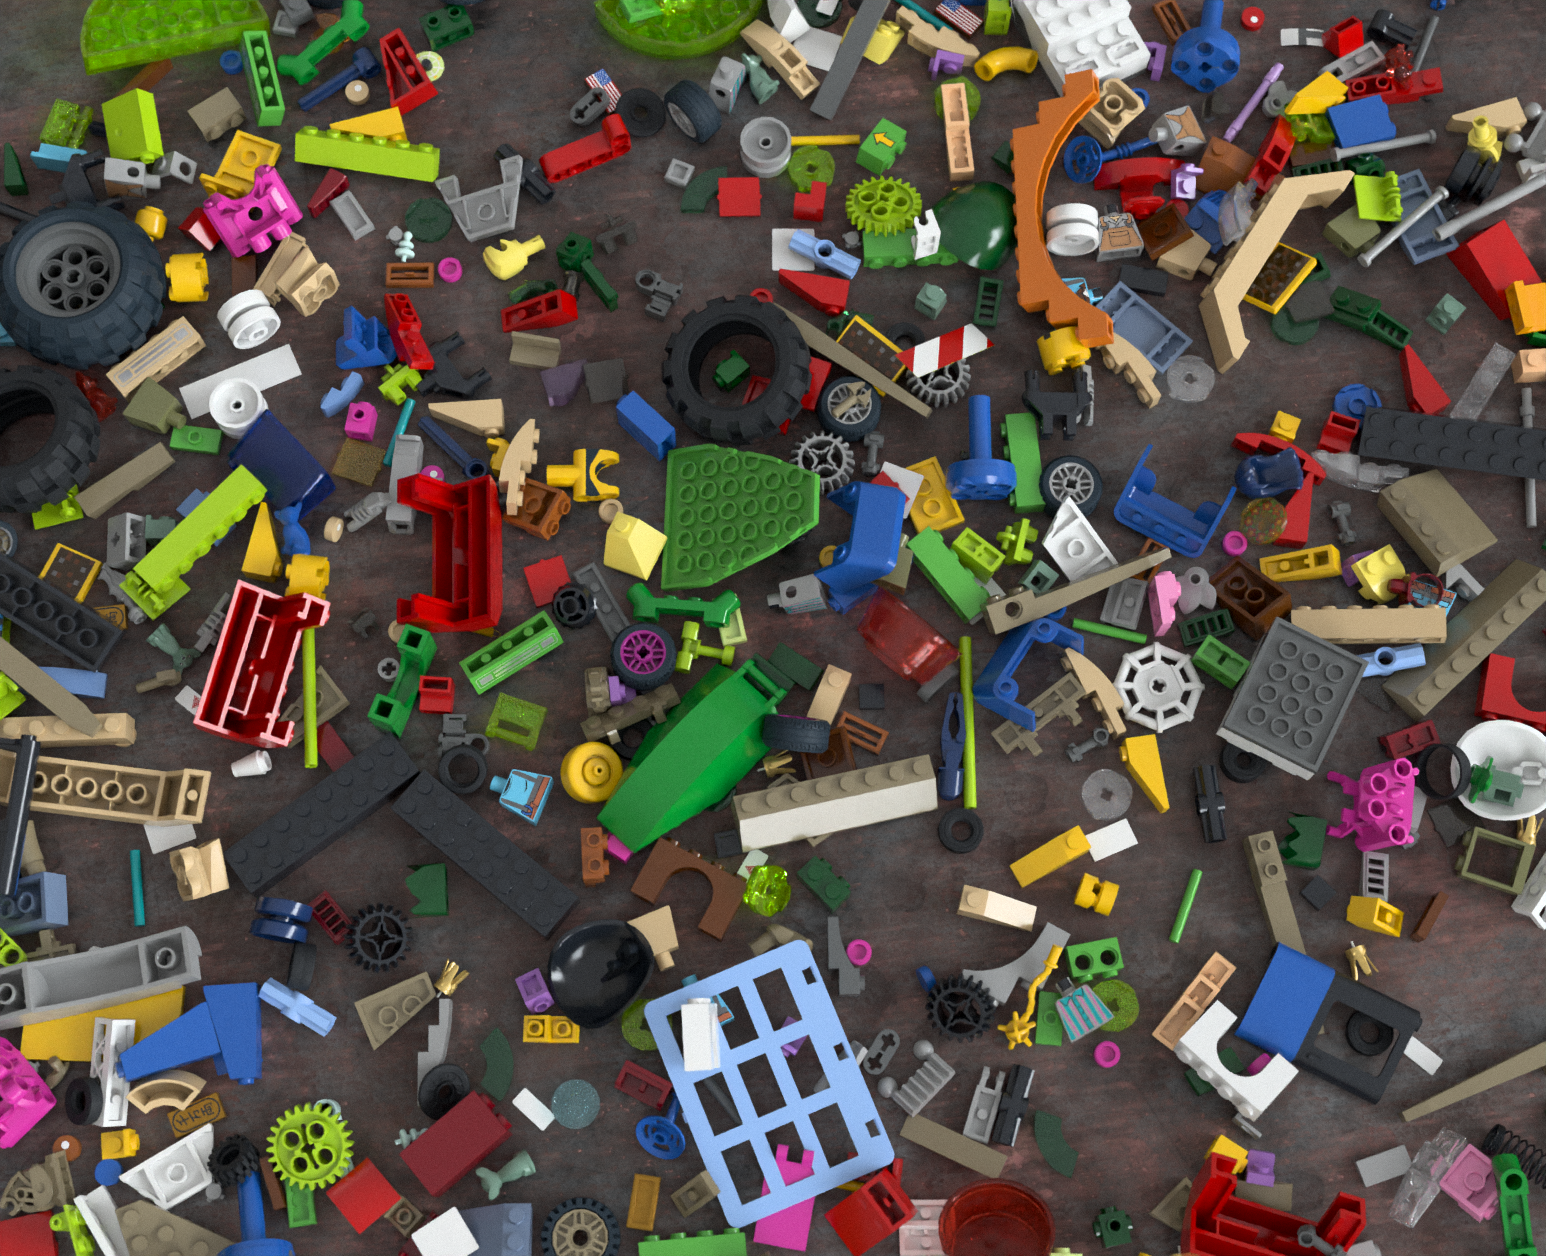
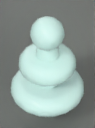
(405, 248)
(405, 1138)

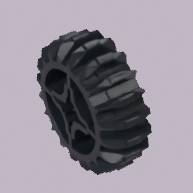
(400, 939)
(968, 1015)

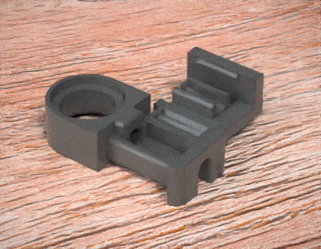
(663, 291)
(455, 734)

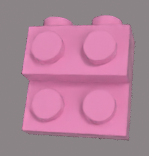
(1162, 596)
(1472, 1184)

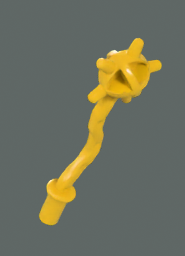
(1018, 1029)

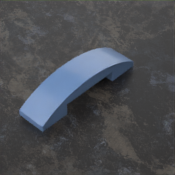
(78, 682)

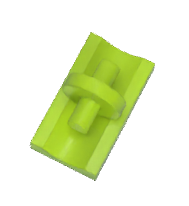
(396, 380)
(1014, 540)

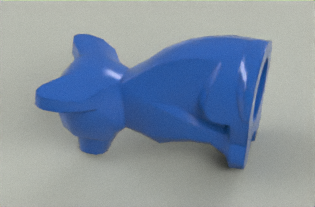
(294, 535)

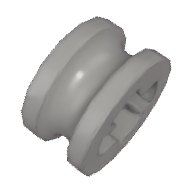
(384, 665)

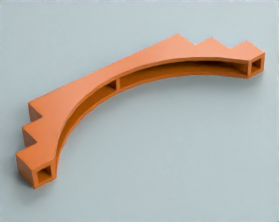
(1034, 155)

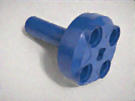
(1206, 54)
(980, 475)
(253, 1224)

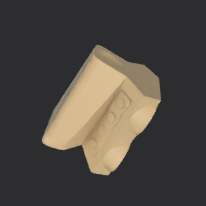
(1113, 112)
(307, 283)
(199, 870)

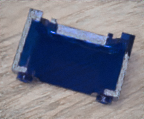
(281, 465)

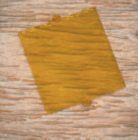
(359, 462)

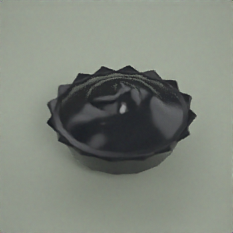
(574, 605)

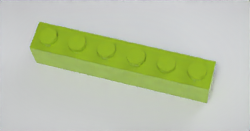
(367, 154)
(200, 529)

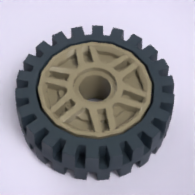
(578, 1215)

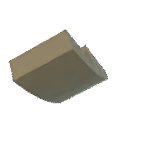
(1275, 1197)
(404, 1216)

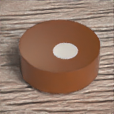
(70, 1145)

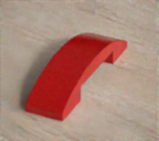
(1110, 172)
(1251, 441)

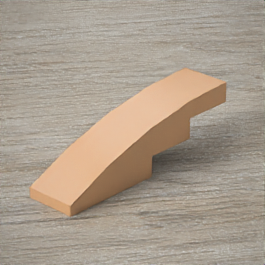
(1194, 1000)

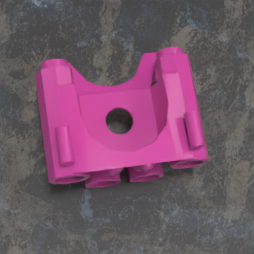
(238, 229)
(1380, 807)
(23, 1094)

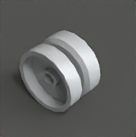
(765, 147)

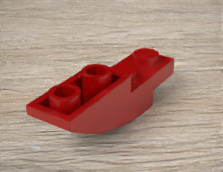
(1392, 92)
(1273, 154)
(405, 332)

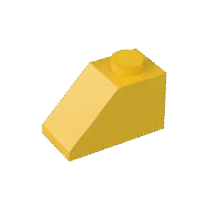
(1375, 915)

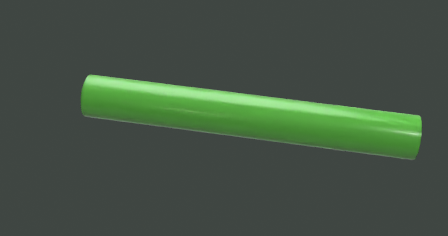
(1109, 631)
(1185, 906)

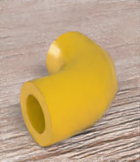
(1006, 59)

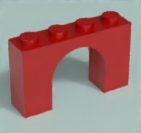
(1496, 698)

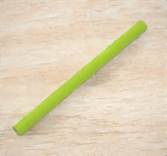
(309, 698)
(968, 753)

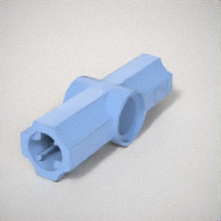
(812, 247)
(1401, 657)
(297, 1006)

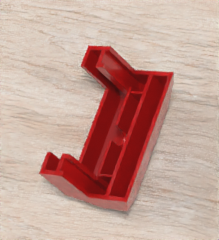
(464, 554)
(254, 665)
(1232, 1226)

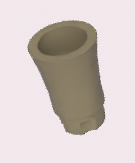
(32, 856)

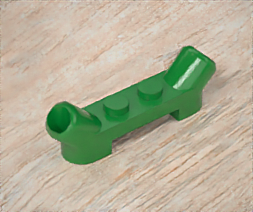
(303, 66)
(715, 613)
(1513, 1205)

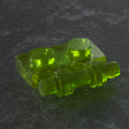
(61, 121)
(1313, 125)

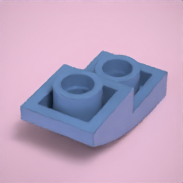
(337, 400)

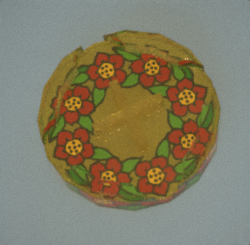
(1263, 521)

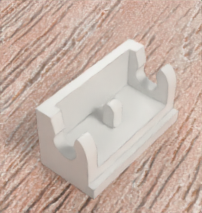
(927, 236)

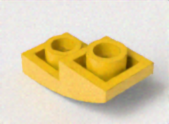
(550, 1029)

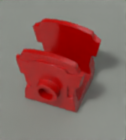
(1137, 194)

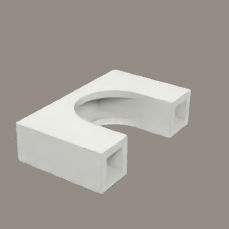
(700, 1035)
(1248, 1094)

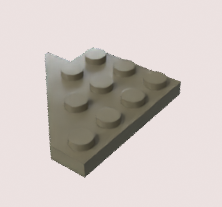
(157, 1232)

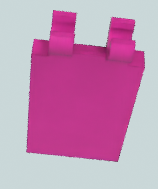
(791, 1225)

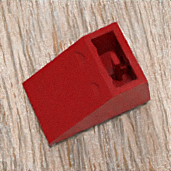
(871, 1213)

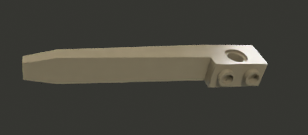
(837, 353)
(1031, 607)
(47, 690)
(1272, 892)
(1512, 1067)

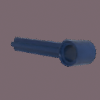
(363, 65)
(461, 457)

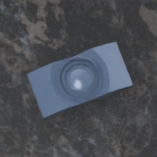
(1418, 239)
(1144, 327)

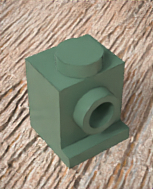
(932, 297)
(1445, 314)
(158, 529)
(1044, 574)
(1504, 788)

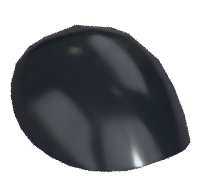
(599, 971)

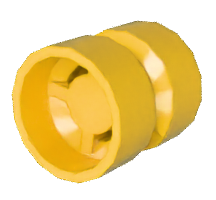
(1105, 896)

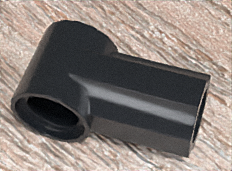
(1386, 27)

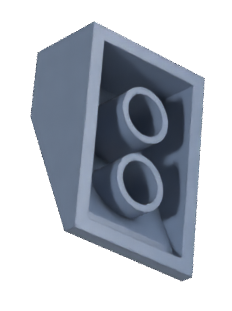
(37, 905)
(501, 1229)

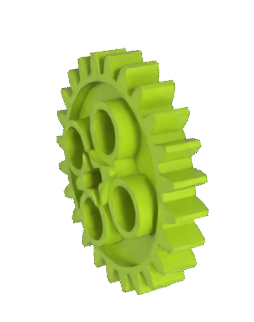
(883, 206)
(287, 1152)

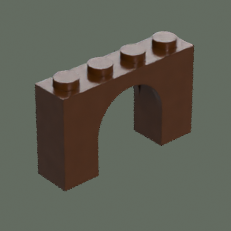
(668, 860)

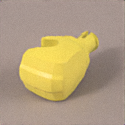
(1485, 139)
(513, 257)

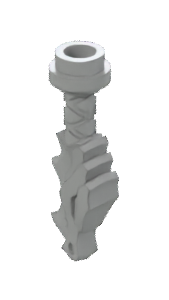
(113, 581)

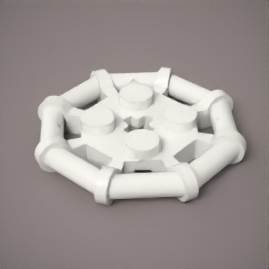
(1162, 673)

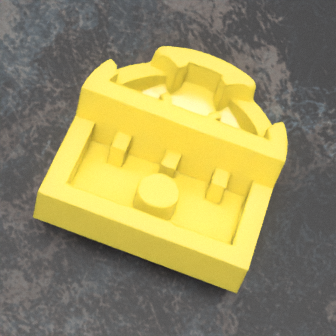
(1375, 573)

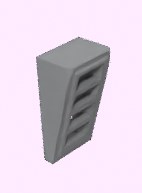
(1383, 876)

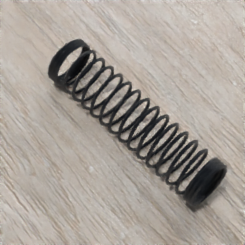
(1494, 1140)

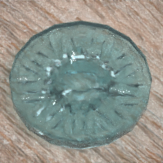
(575, 1104)

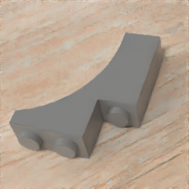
(1023, 969)

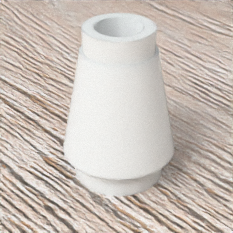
(253, 764)

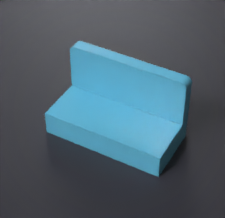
(54, 157)

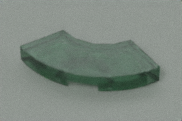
(701, 190)
(499, 1064)
(1052, 1144)

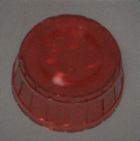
(904, 639)
(996, 1220)

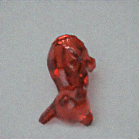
(1399, 65)
(98, 399)

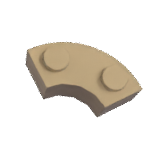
(166, 1088)

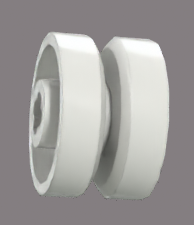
(1072, 229)
(248, 319)
(236, 406)

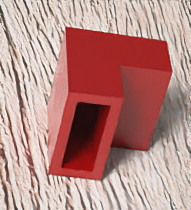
(1344, 37)
(811, 206)
(200, 229)
(1337, 433)
(436, 695)

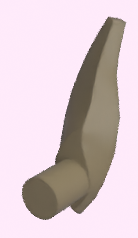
(59, 1072)

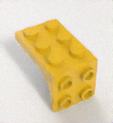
(237, 169)

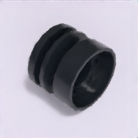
(1473, 175)

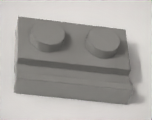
(1124, 603)

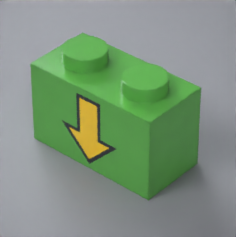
(881, 147)

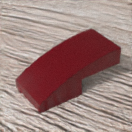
(332, 747)

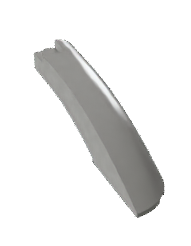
(98, 978)

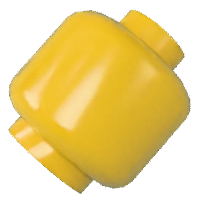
(152, 222)

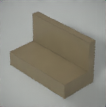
(535, 351)

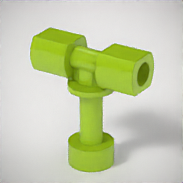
(692, 649)

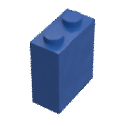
(1360, 122)
(645, 425)

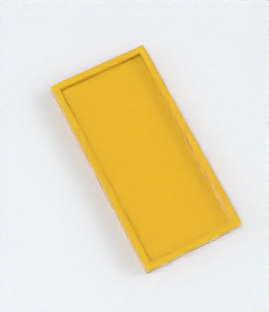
(73, 1036)

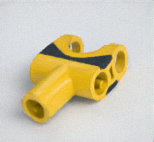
(583, 475)

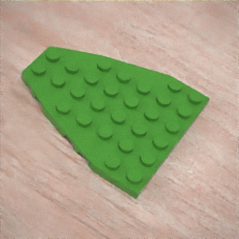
(730, 512)

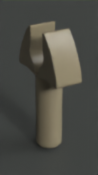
(852, 399)
(166, 677)

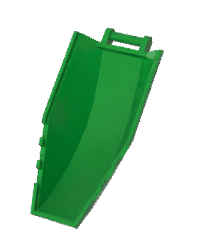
(692, 756)

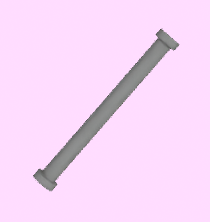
(1428, 137)
(1440, 193)

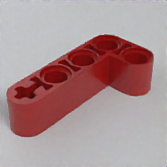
(587, 152)

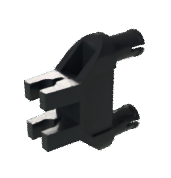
(1056, 406)

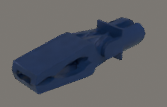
(950, 776)

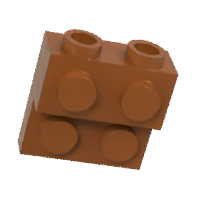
(540, 509)
(593, 863)

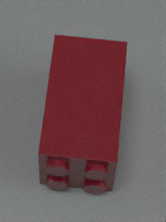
(456, 1143)

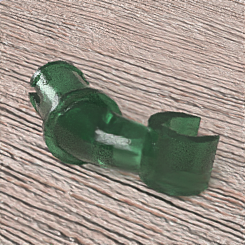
(530, 288)
(844, 319)

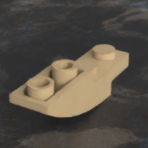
(927, 40)
(782, 56)
(1136, 368)
(516, 463)
(1096, 684)

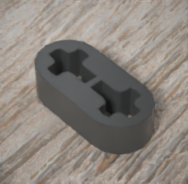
(590, 107)
(931, 688)
(886, 1056)

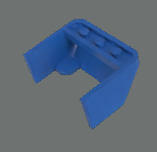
(1165, 519)
(873, 535)
(995, 686)

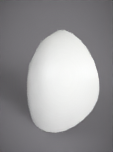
(1514, 750)

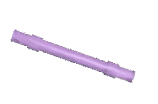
(1237, 124)

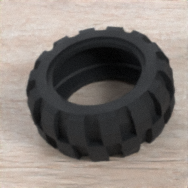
(705, 330)
(66, 453)

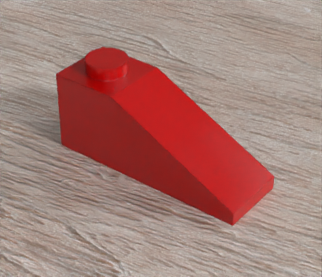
(821, 292)
(540, 312)
(1420, 387)
(1298, 517)

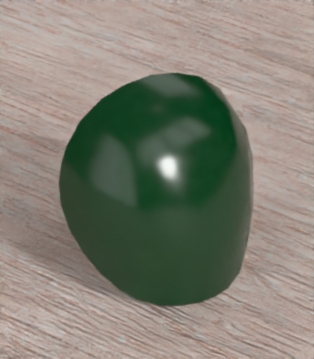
(978, 224)

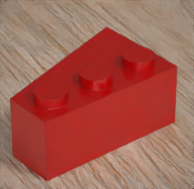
(406, 76)

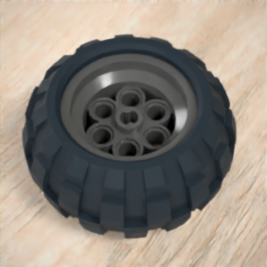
(71, 247)

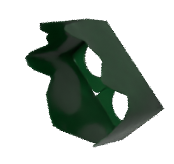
(1305, 845)
(431, 888)

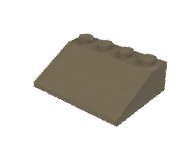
(1434, 520)

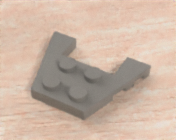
(488, 210)

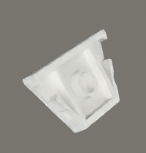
(1075, 543)
(175, 1171)

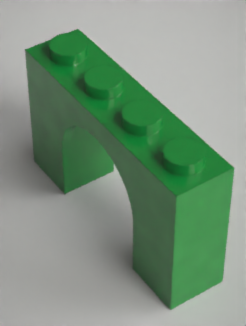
(392, 711)

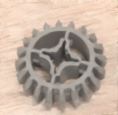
(951, 389)
(832, 446)

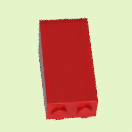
(1492, 263)

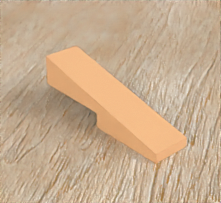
(957, 132)

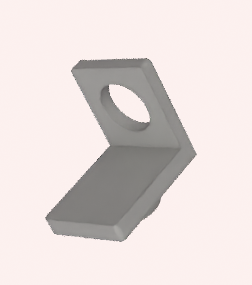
(170, 165)
(1246, 1126)

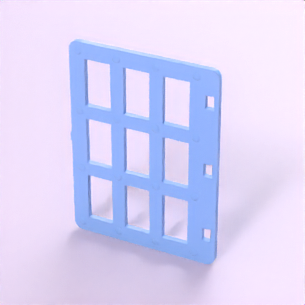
(844, 1077)

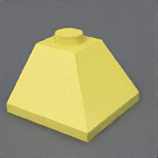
(632, 546)

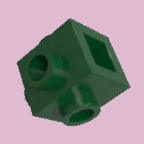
(1366, 165)
(574, 251)
(1122, 1224)

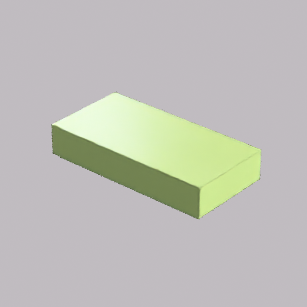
(735, 632)

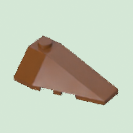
(1225, 166)

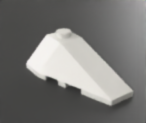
(787, 19)

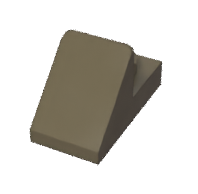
(695, 1193)

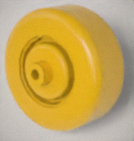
(591, 772)

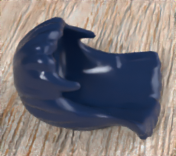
(1269, 475)

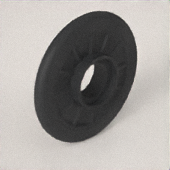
(650, 102)
(433, 1081)

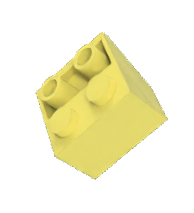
(883, 41)

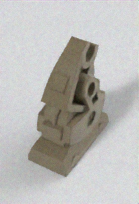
(597, 690)
(42, 1184)

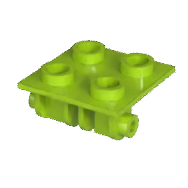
(1378, 197)
(63, 512)
(150, 600)
(73, 1222)

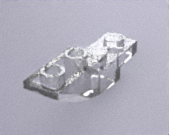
(1236, 211)
(1483, 382)
(1347, 471)
(1423, 1176)

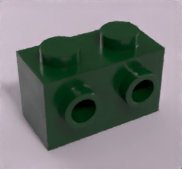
(446, 26)
(823, 884)

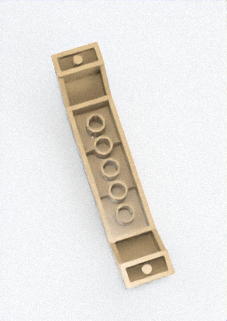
(1250, 253)
(112, 791)

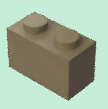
(217, 114)

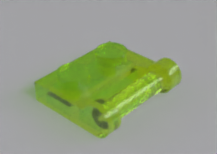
(517, 713)

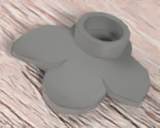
(1276, 99)
(1196, 594)

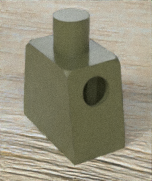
(1351, 233)
(154, 409)
(897, 579)

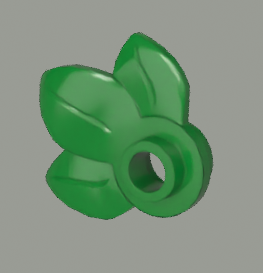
(1480, 778)

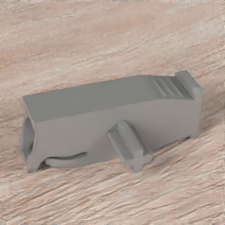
(406, 462)

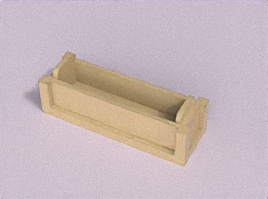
(282, 258)

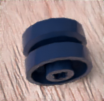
(281, 916)

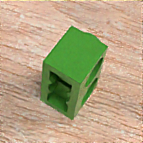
(1220, 662)
(1091, 953)

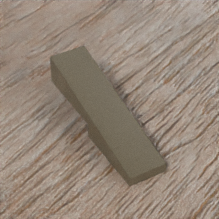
(122, 481)
(953, 1146)

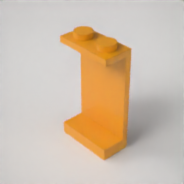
(1527, 306)

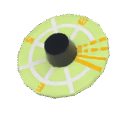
(432, 64)

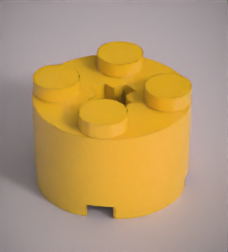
(187, 277)
(1062, 351)
(308, 575)

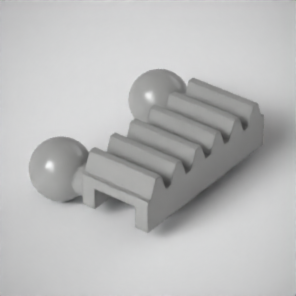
(1536, 145)
(923, 1084)

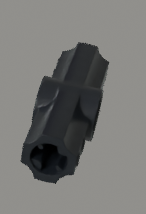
(531, 179)
(1210, 804)
(1013, 1105)

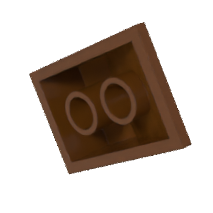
(1250, 596)

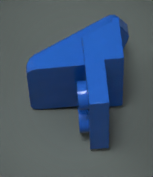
(1204, 219)
(363, 342)

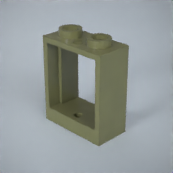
(1520, 867)

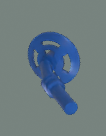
(1094, 160)
(663, 1132)

